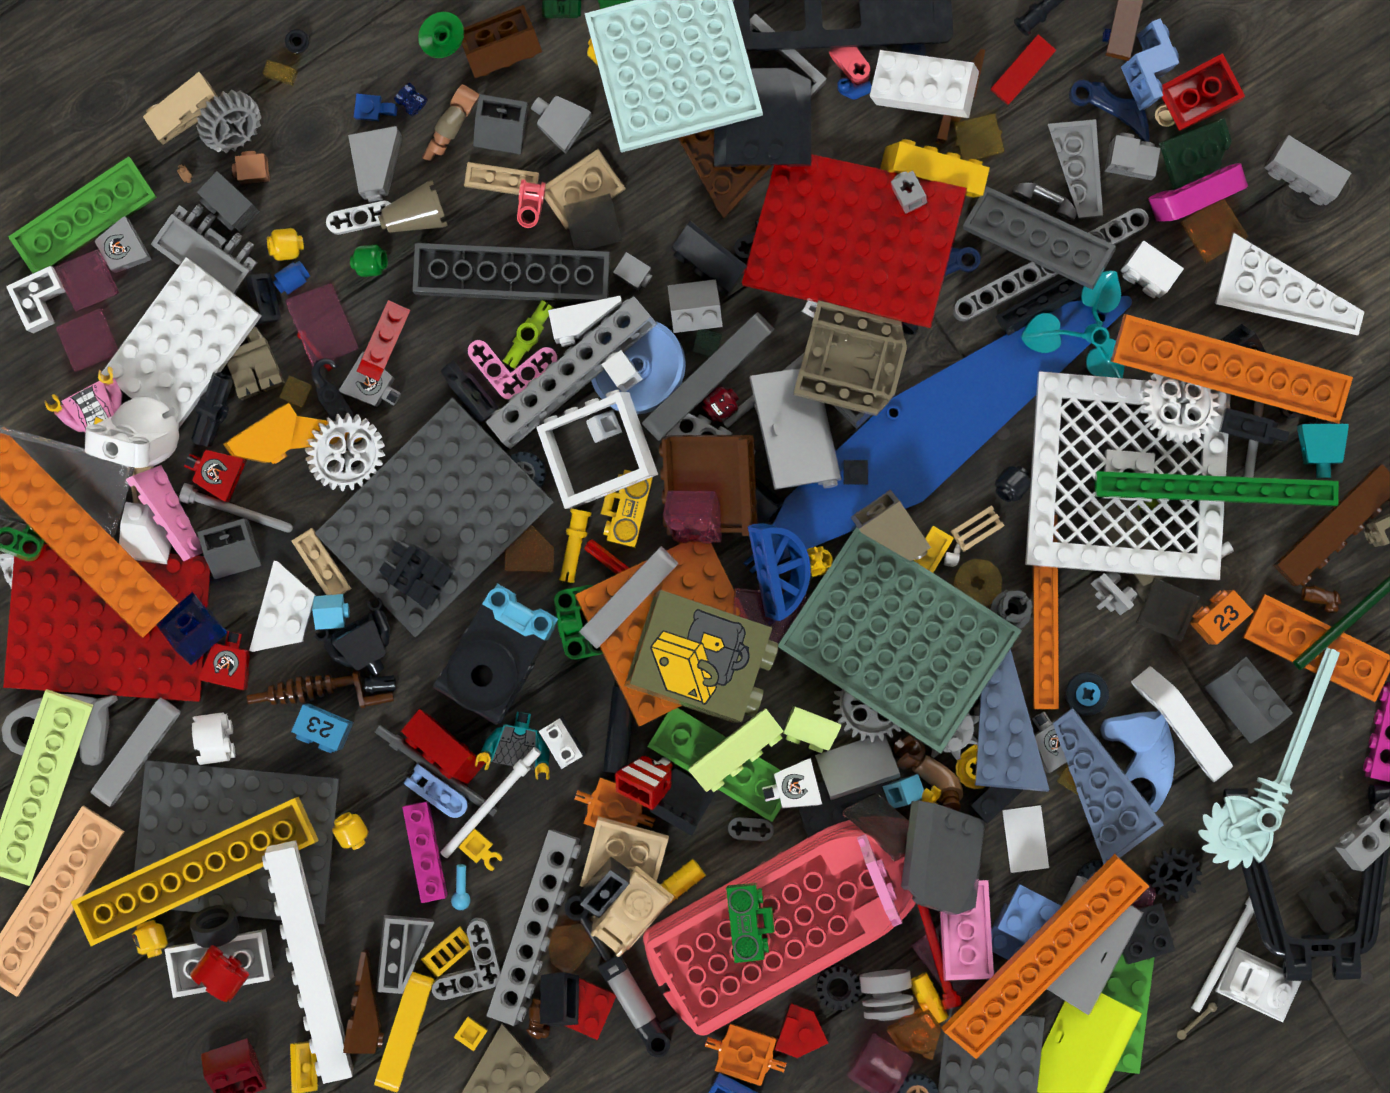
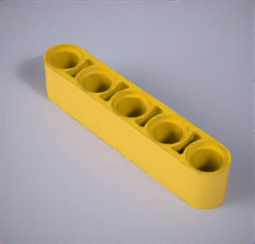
(404, 1032)

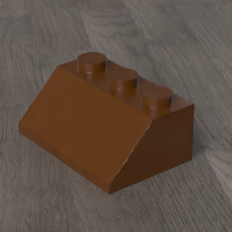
(500, 41)

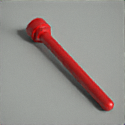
(950, 997)

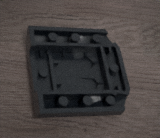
(780, 134)

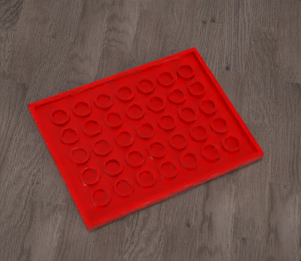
(846, 241)
(76, 643)

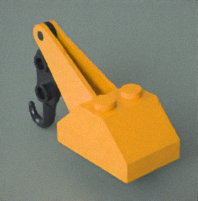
(284, 430)

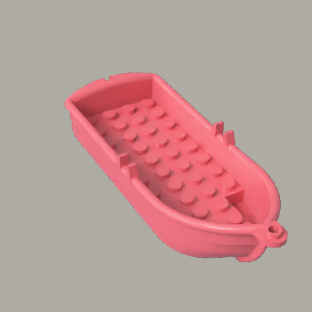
(820, 914)

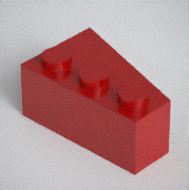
(441, 747)

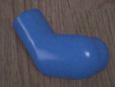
(852, 90)

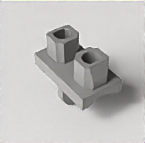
(1111, 595)

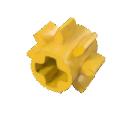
(819, 560)

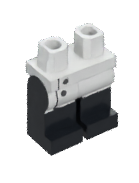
(561, 744)

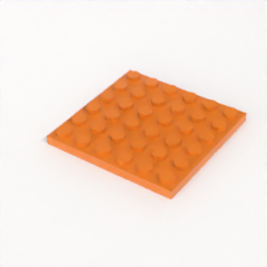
(696, 577)

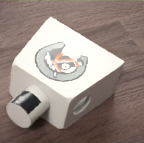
(795, 786)

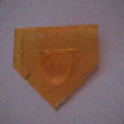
(530, 553)
(569, 946)
(916, 1033)

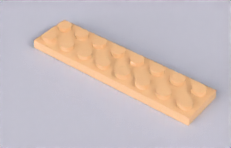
(49, 898)

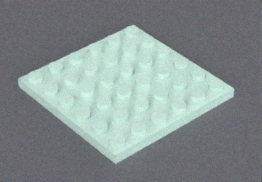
(672, 68)

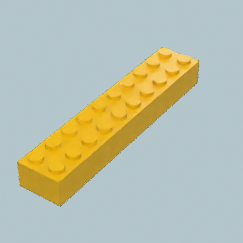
(191, 872)

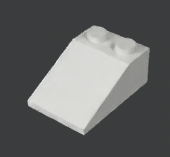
(575, 321)

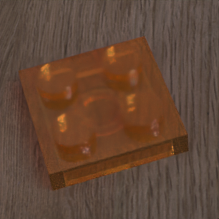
(1212, 229)

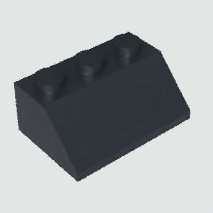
(708, 258)

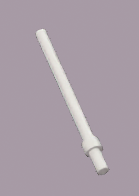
(520, 769)
(1224, 957)

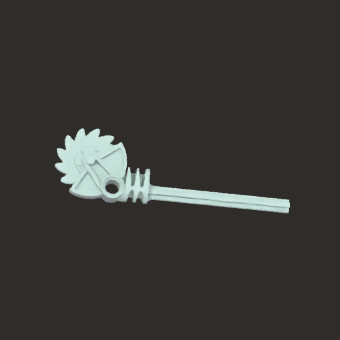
(1237, 828)

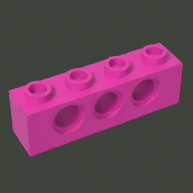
(1378, 741)
(425, 851)

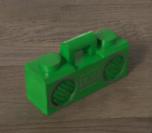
(745, 932)

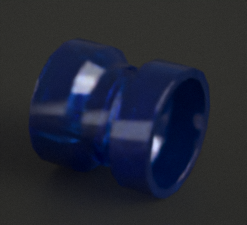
(410, 99)

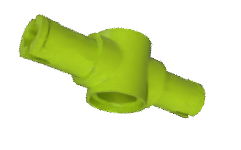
(521, 346)

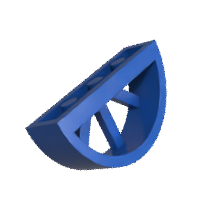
(775, 604)

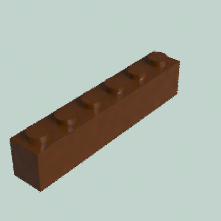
(1335, 527)

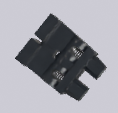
(420, 590)

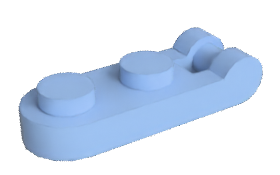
(437, 792)

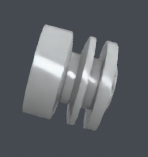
(887, 998)

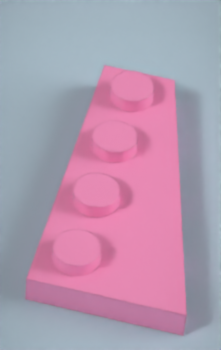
(160, 496)

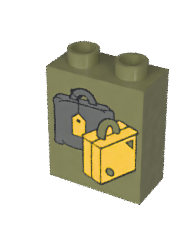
(701, 657)

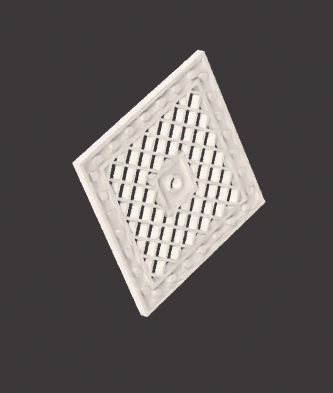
(1045, 459)

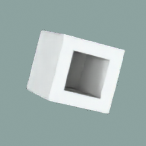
(621, 371)

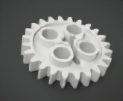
(1158, 401)
(323, 452)

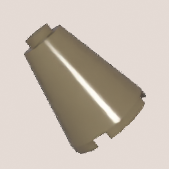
(414, 211)

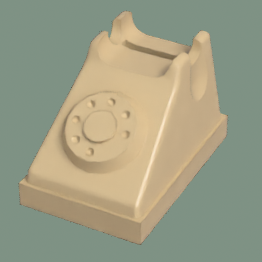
(631, 912)

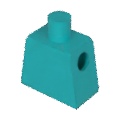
(1323, 445)

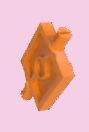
(612, 805)
(745, 1054)

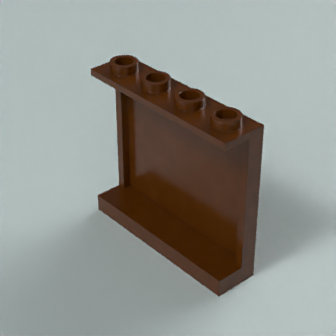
(716, 465)

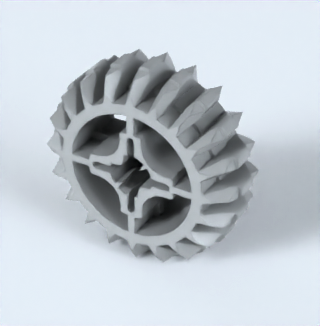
(228, 121)

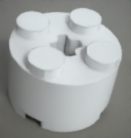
(212, 738)

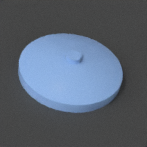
(658, 361)

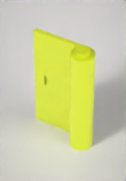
(1088, 1049)

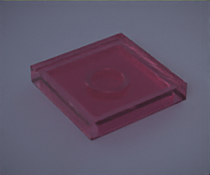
(86, 280)
(87, 340)

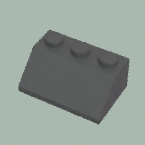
(1248, 699)

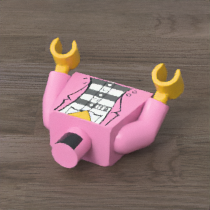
(89, 404)

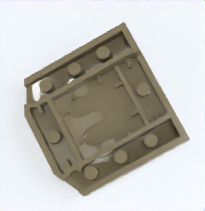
(851, 359)

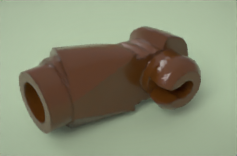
(1321, 596)
(536, 1029)

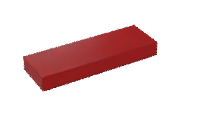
(1023, 69)

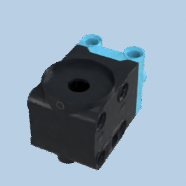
(495, 655)

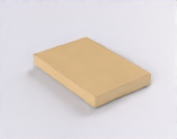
(582, 181)

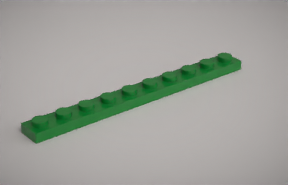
(1216, 488)

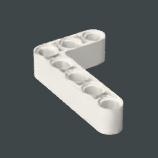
(1183, 721)

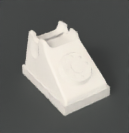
(1257, 984)

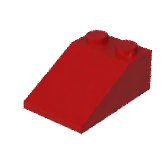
(1202, 92)

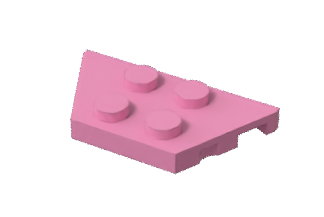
(877, 873)

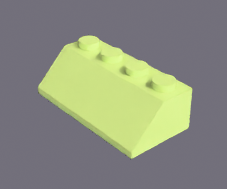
(735, 750)

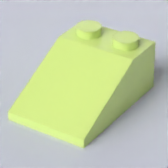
(811, 729)

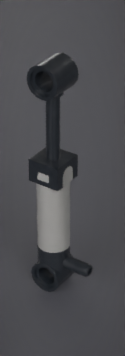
(626, 989)

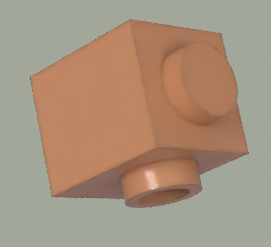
(251, 168)

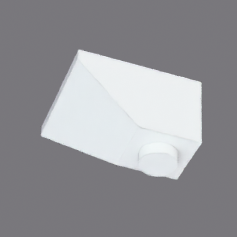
(142, 535)

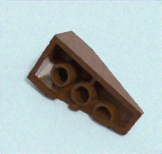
(364, 1026)

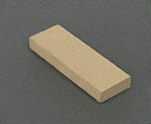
(497, 178)
(321, 563)

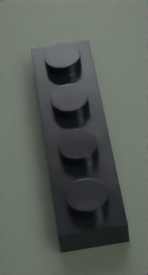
(1041, 302)

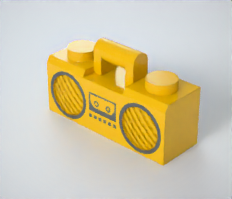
(627, 521)

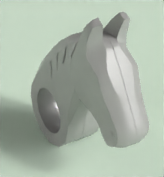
(94, 738)

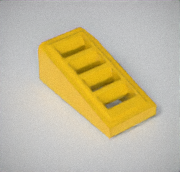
(442, 945)

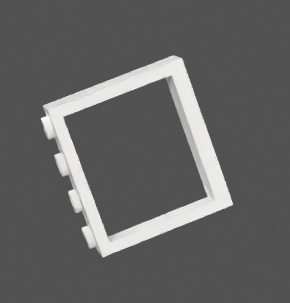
(636, 437)

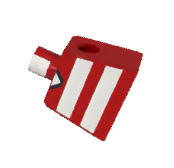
(645, 780)

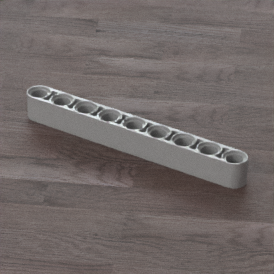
(1041, 273)

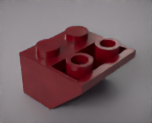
(233, 1069)

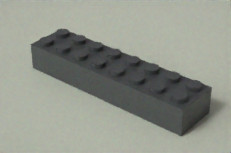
(510, 273)

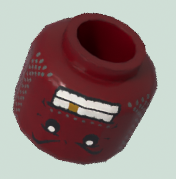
(720, 404)

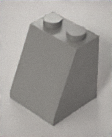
(375, 161)
(694, 306)

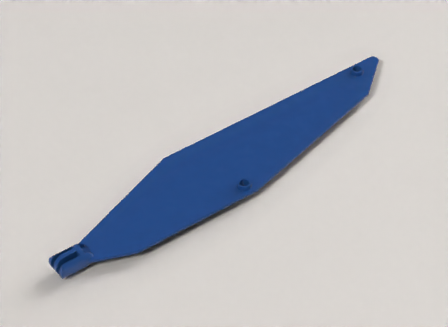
(935, 428)

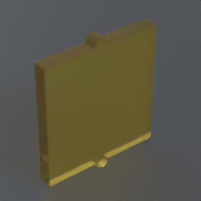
(979, 137)

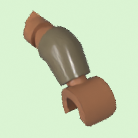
(451, 121)

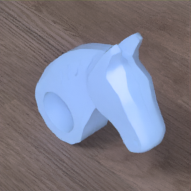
(1153, 747)

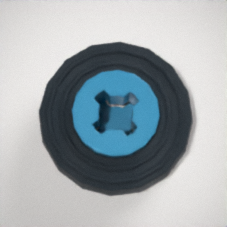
(1079, 697)

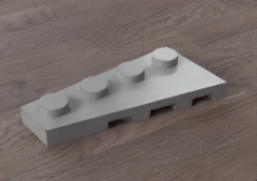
(1079, 158)

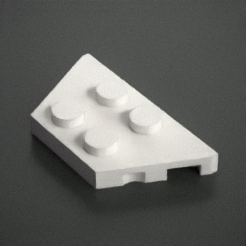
(283, 611)

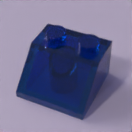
(191, 628)

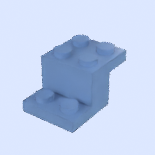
(1152, 63)
(1020, 920)

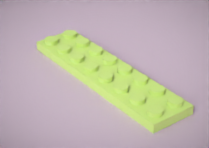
(40, 784)

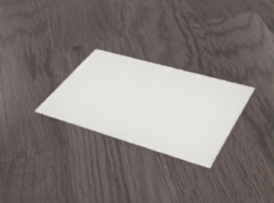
(1025, 839)

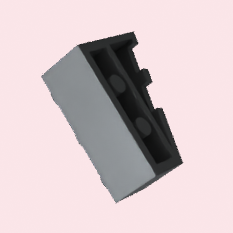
(400, 947)

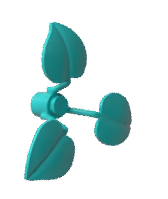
(1043, 329)

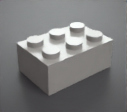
(1307, 171)

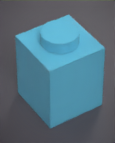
(330, 611)
(904, 791)

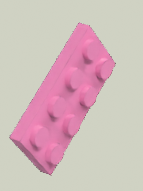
(968, 940)

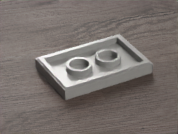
(857, 766)

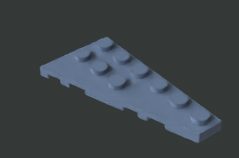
(1005, 735)
(1110, 801)

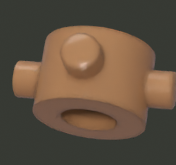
(184, 173)

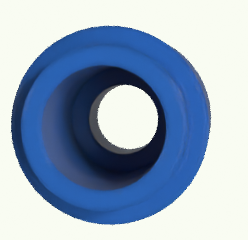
(291, 277)

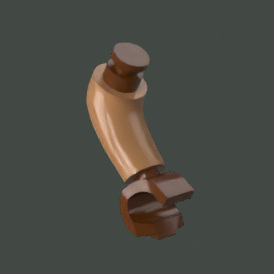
(933, 772)

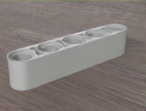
(628, 597)
(135, 752)

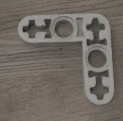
(476, 973)

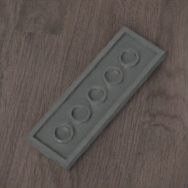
(1039, 237)

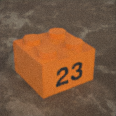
(1221, 616)

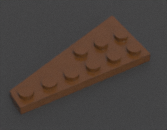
(723, 184)

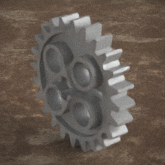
(869, 727)

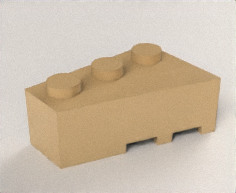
(179, 108)

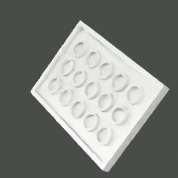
(182, 341)

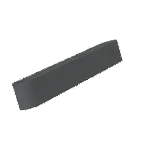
(708, 376)

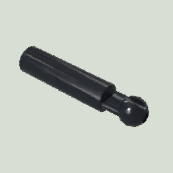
(618, 732)

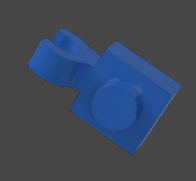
(370, 108)

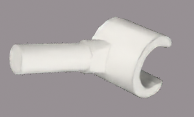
(952, 559)

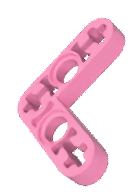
(505, 376)

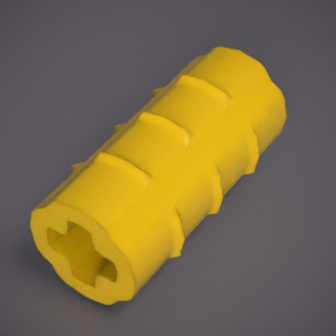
(683, 879)
(928, 996)

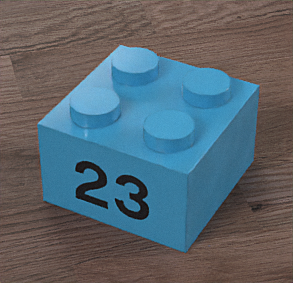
(322, 727)

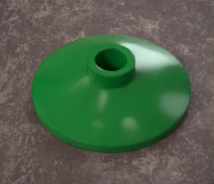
(435, 28)

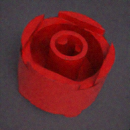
(219, 974)

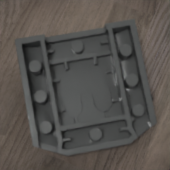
(943, 858)

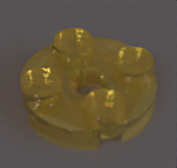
(984, 570)

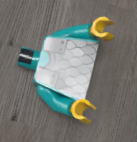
(513, 743)

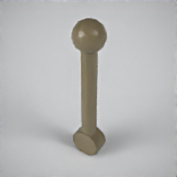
(1181, 1034)

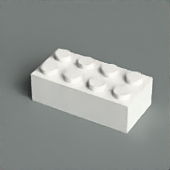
(924, 83)
(247, 947)

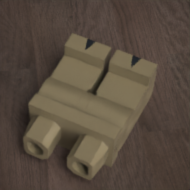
(258, 357)

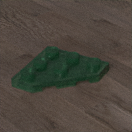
(1195, 152)

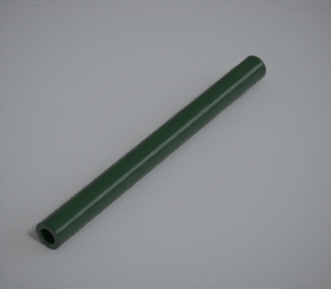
(1343, 624)

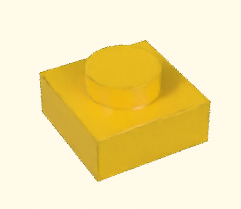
(470, 1033)

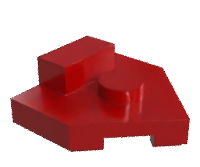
(800, 1032)

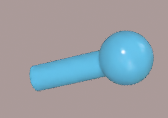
(460, 899)

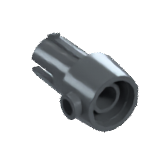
(1016, 600)

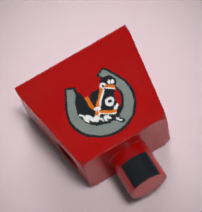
(216, 472)
(227, 664)

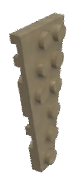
(506, 1068)

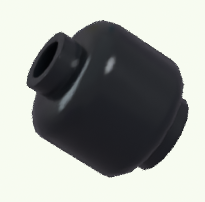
(1012, 483)

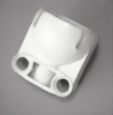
(134, 434)

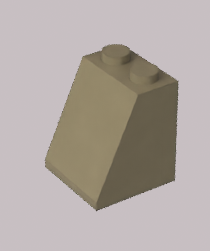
(892, 526)

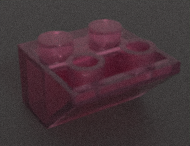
(693, 516)
(880, 1066)

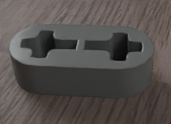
(750, 822)

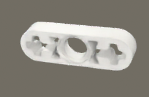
(352, 211)

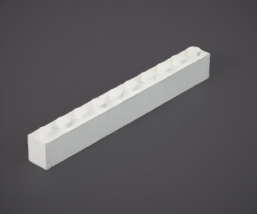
(308, 960)

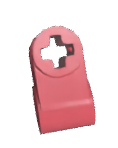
(848, 60)
(530, 198)

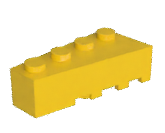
(936, 166)

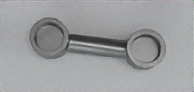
(1065, 209)

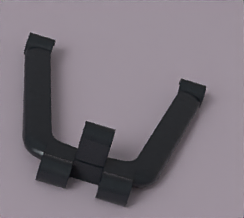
(1298, 952)

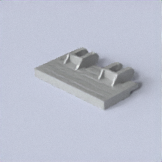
(182, 241)

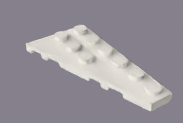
(1271, 288)

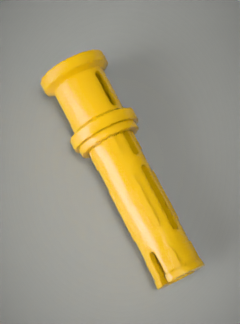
(576, 533)

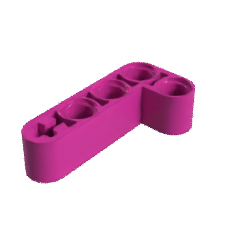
(1198, 194)

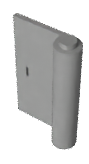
(794, 432)
(1088, 975)

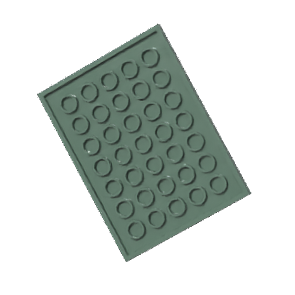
(899, 639)

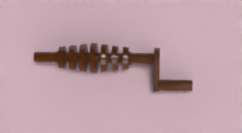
(311, 687)

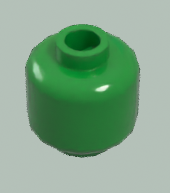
(369, 260)

